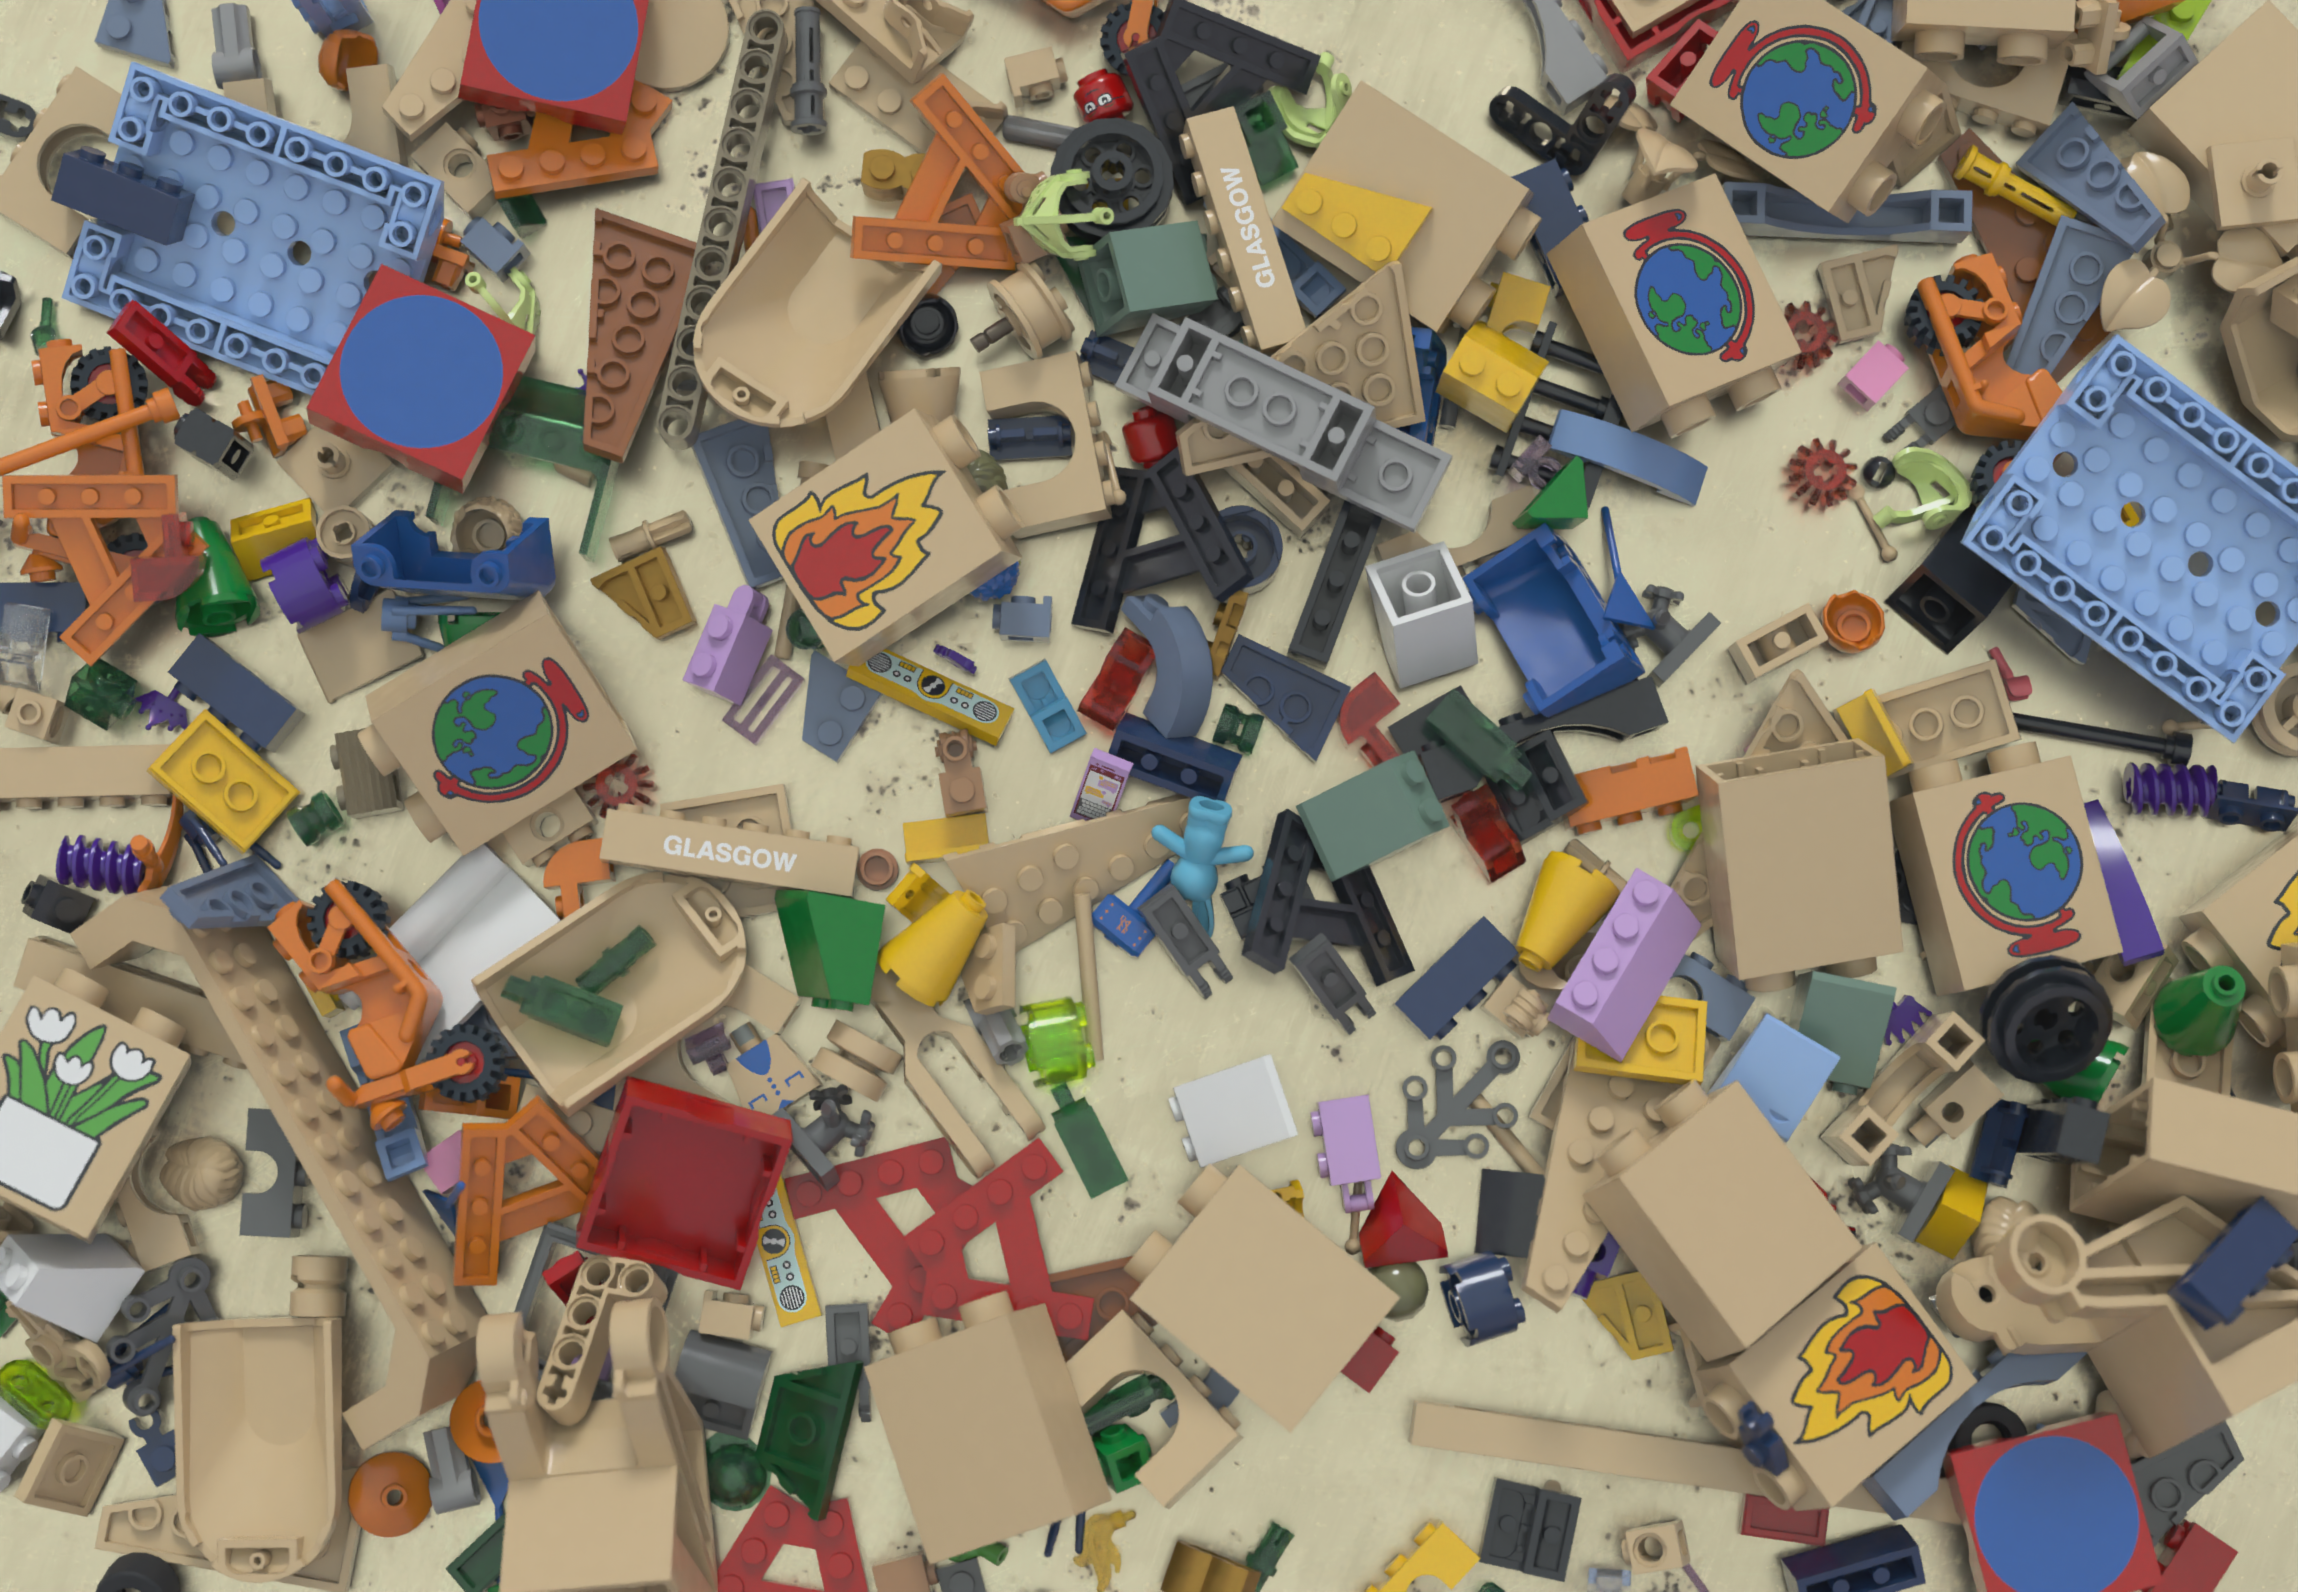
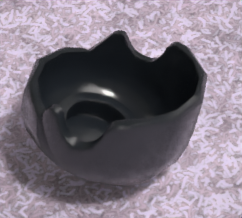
(929, 326)

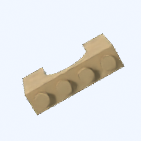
(367, 91)
(2022, 104)
(79, 109)
(1059, 387)
(754, 996)
(1867, 1123)
(1202, 1430)

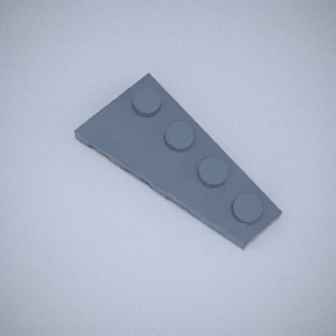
(2089, 178)
(2064, 293)
(742, 483)
(229, 896)

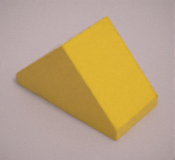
(1954, 1215)

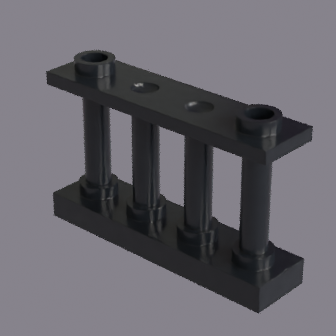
(1604, 409)

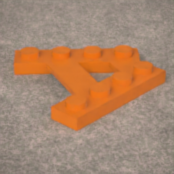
(558, 163)
(915, 233)
(72, 506)
(482, 1214)

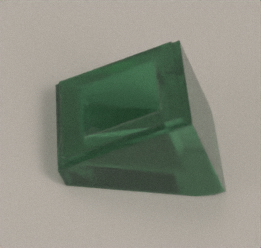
(523, 214)

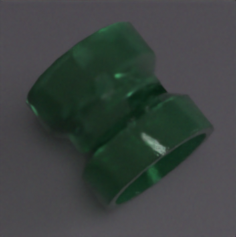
(801, 632)
(1229, 724)
(315, 818)

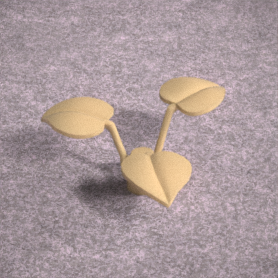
(1666, 157)
(2135, 290)

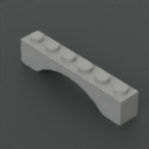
(1568, 66)

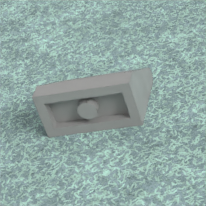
(2152, 73)

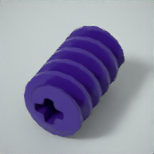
(2170, 788)
(99, 867)

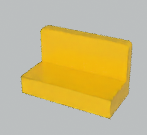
(270, 531)
(1870, 722)
(932, 838)

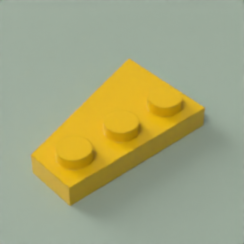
(1358, 220)

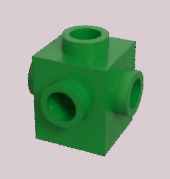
(1121, 1455)

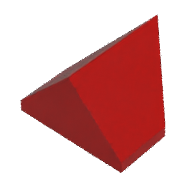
(1400, 1229)

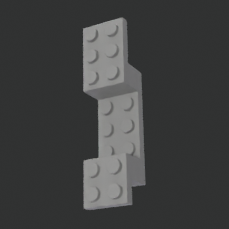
(1285, 413)

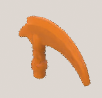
(159, 863)

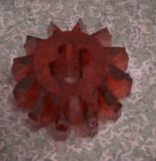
(1820, 339)
(1829, 461)
(632, 779)

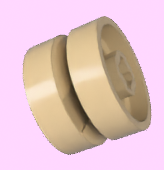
(856, 1060)

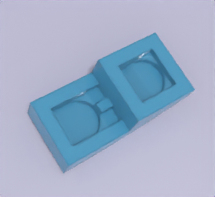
(1047, 705)

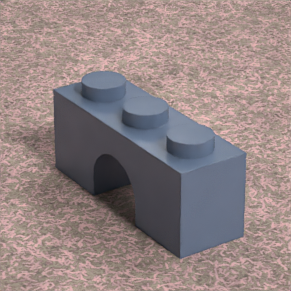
(1725, 997)

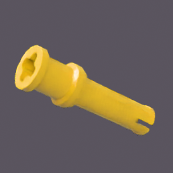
(1999, 175)

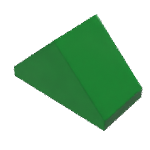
(1560, 502)

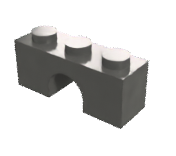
(280, 1208)

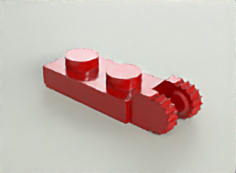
(162, 353)

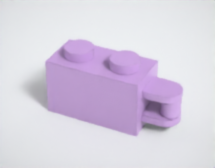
(731, 646)
(1348, 1148)

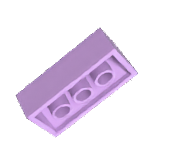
(1626, 966)

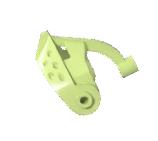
(1297, 117)
(1045, 222)
(527, 303)
(1922, 469)

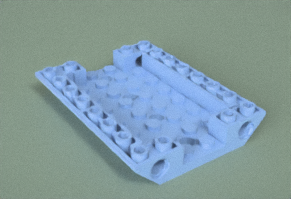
(283, 185)
(2130, 588)

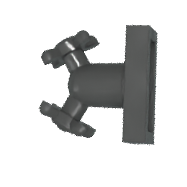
(1669, 634)
(827, 1131)
(1903, 1190)

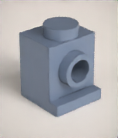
(494, 247)
(1024, 619)

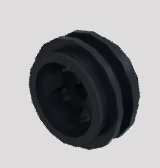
(1145, 154)
(2038, 1000)

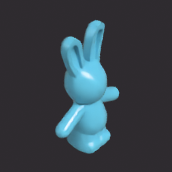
(1200, 851)

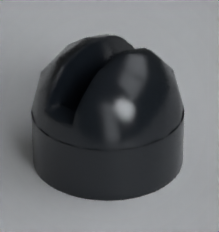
(1871, 467)

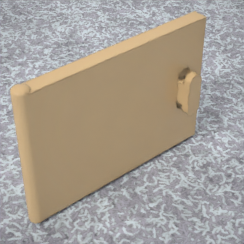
(354, 650)

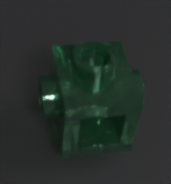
(101, 694)

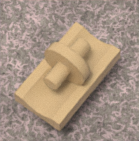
(2097, 35)

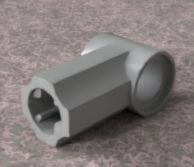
(234, 54)
(1001, 1034)
(452, 1480)

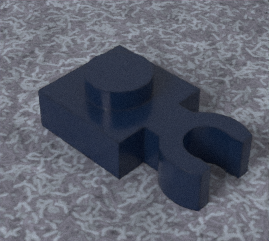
(1760, 1443)
(159, 1451)

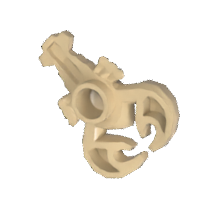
(64, 1354)

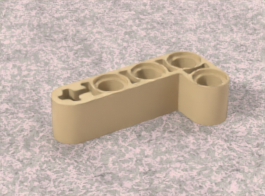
(568, 1388)

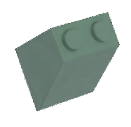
(1147, 273)
(1373, 816)
(1846, 1019)

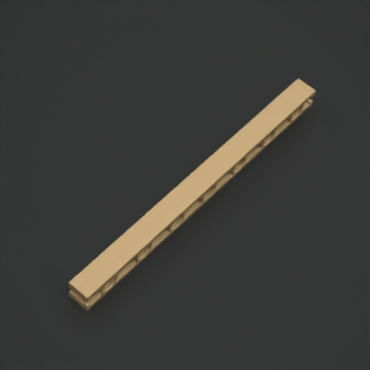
(1617, 1453)

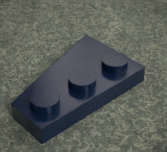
(1287, 693)

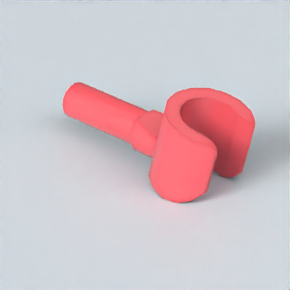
(2016, 687)

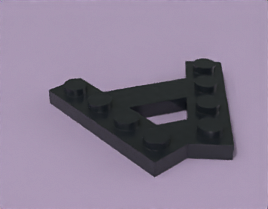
(1251, 60)
(1121, 567)
(1284, 915)

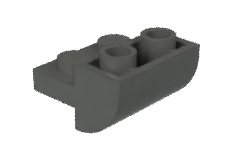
(723, 1381)

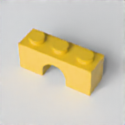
(1516, 304)
(1437, 1554)

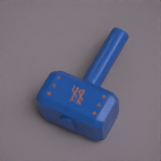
(1124, 924)

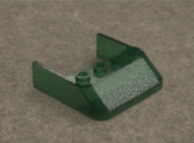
(547, 425)

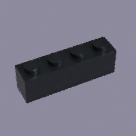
(1334, 585)
(2064, 1131)

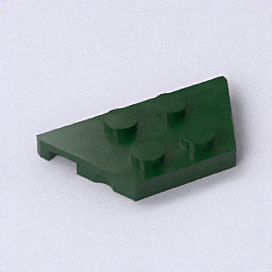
(808, 1430)

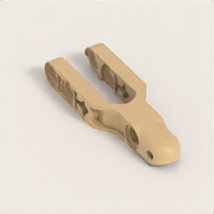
(913, 1022)

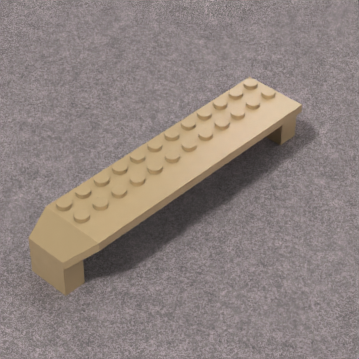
(335, 1144)

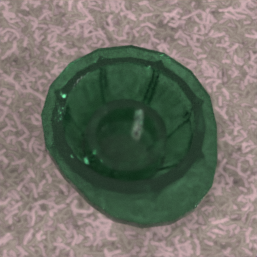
(734, 1473)

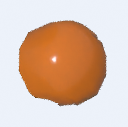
(345, 50)
(1853, 622)

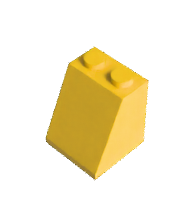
(1491, 376)

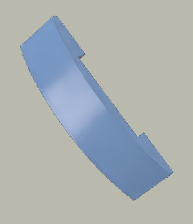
(1312, 283)
(1628, 454)
(401, 1148)

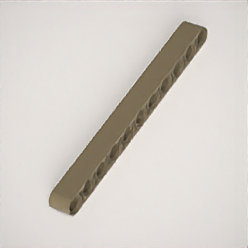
(721, 209)

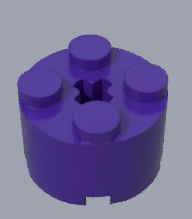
(305, 585)

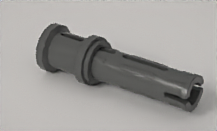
(808, 90)

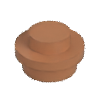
(877, 869)

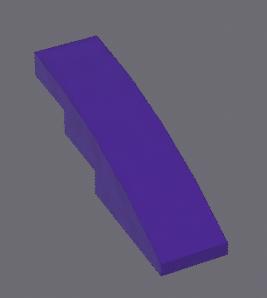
(2131, 913)

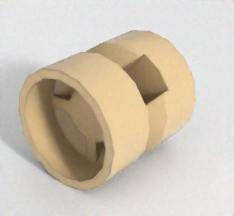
(339, 530)
(318, 1286)

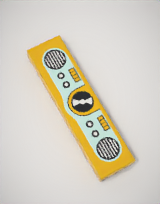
(934, 695)
(786, 1261)

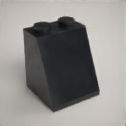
(1949, 588)

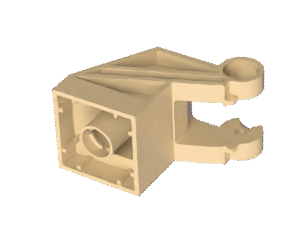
(2117, 1308)
(621, 1490)

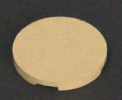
(682, 43)

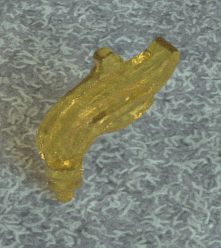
(1099, 1547)

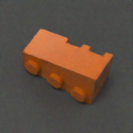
(1634, 789)

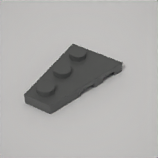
(2183, 1475)

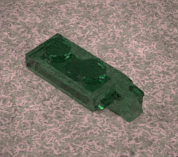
(1478, 740)
(565, 1007)
(1086, 1143)
(1128, 1399)

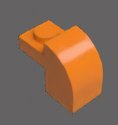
(572, 869)
(499, 1105)

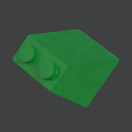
(831, 946)

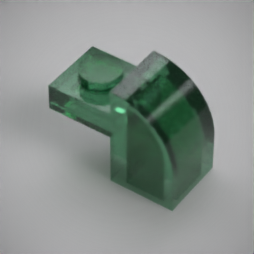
(1264, 138)

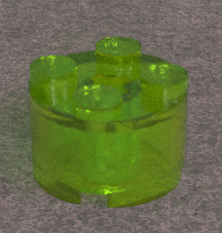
(1056, 1041)

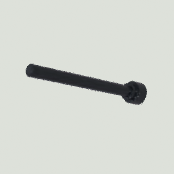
(2174, 747)

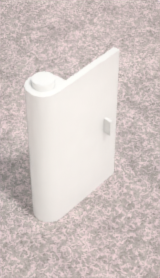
(464, 927)

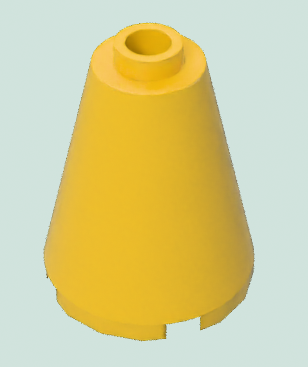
(1562, 910)
(935, 947)

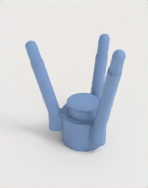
(402, 613)

